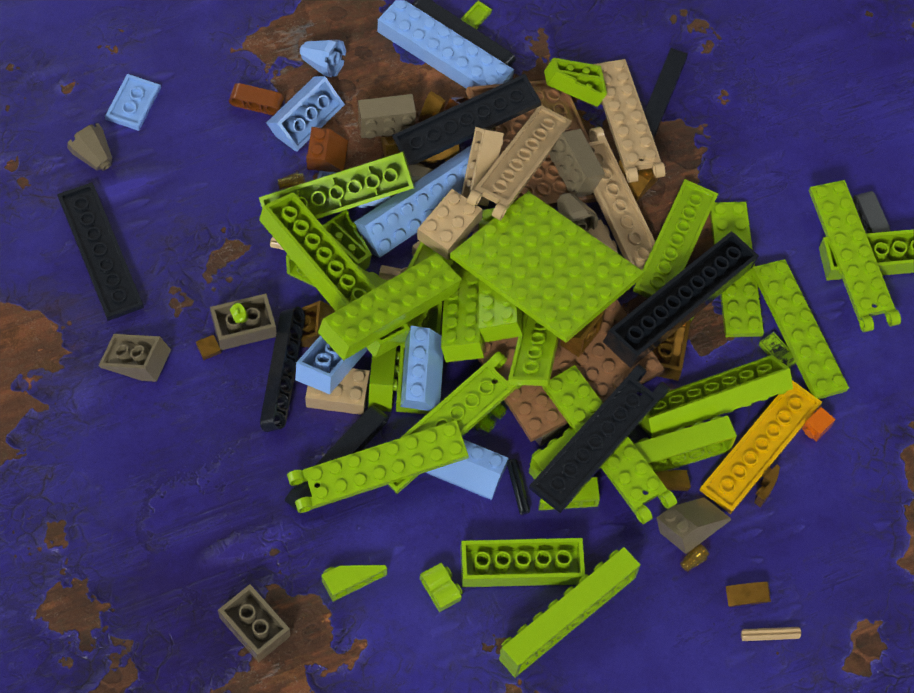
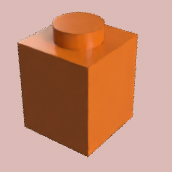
(818, 424)

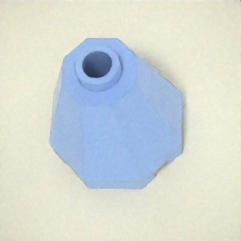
(324, 56)

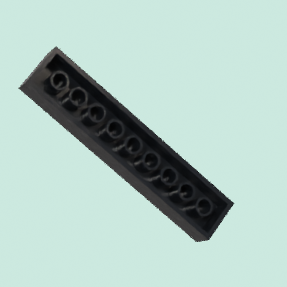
(680, 299)

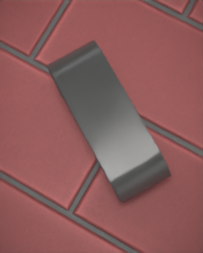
(870, 213)

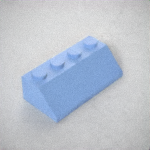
(306, 109)
(422, 369)
(478, 473)

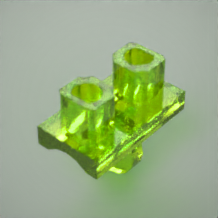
(488, 424)

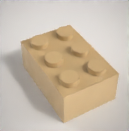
(449, 224)
(346, 397)

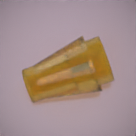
(291, 180)
(694, 558)

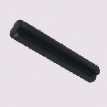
(518, 486)

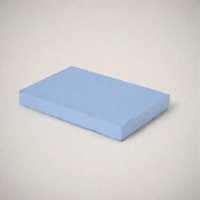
(133, 102)

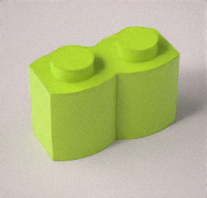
(440, 587)

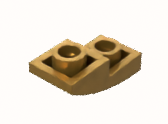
(433, 105)
(770, 477)
(675, 479)
(748, 594)

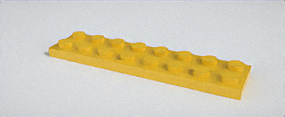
(760, 447)

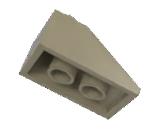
(136, 356)
(691, 523)

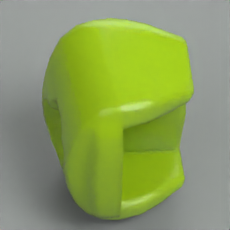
(239, 313)

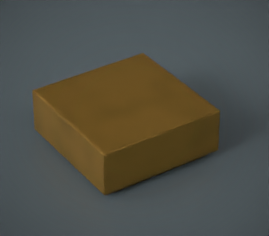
(208, 347)

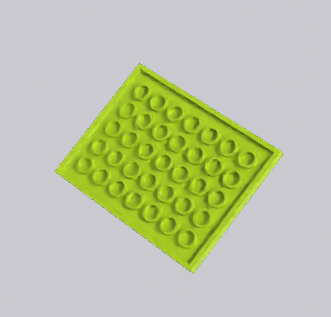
(547, 266)

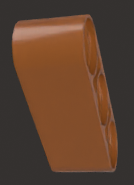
(256, 99)

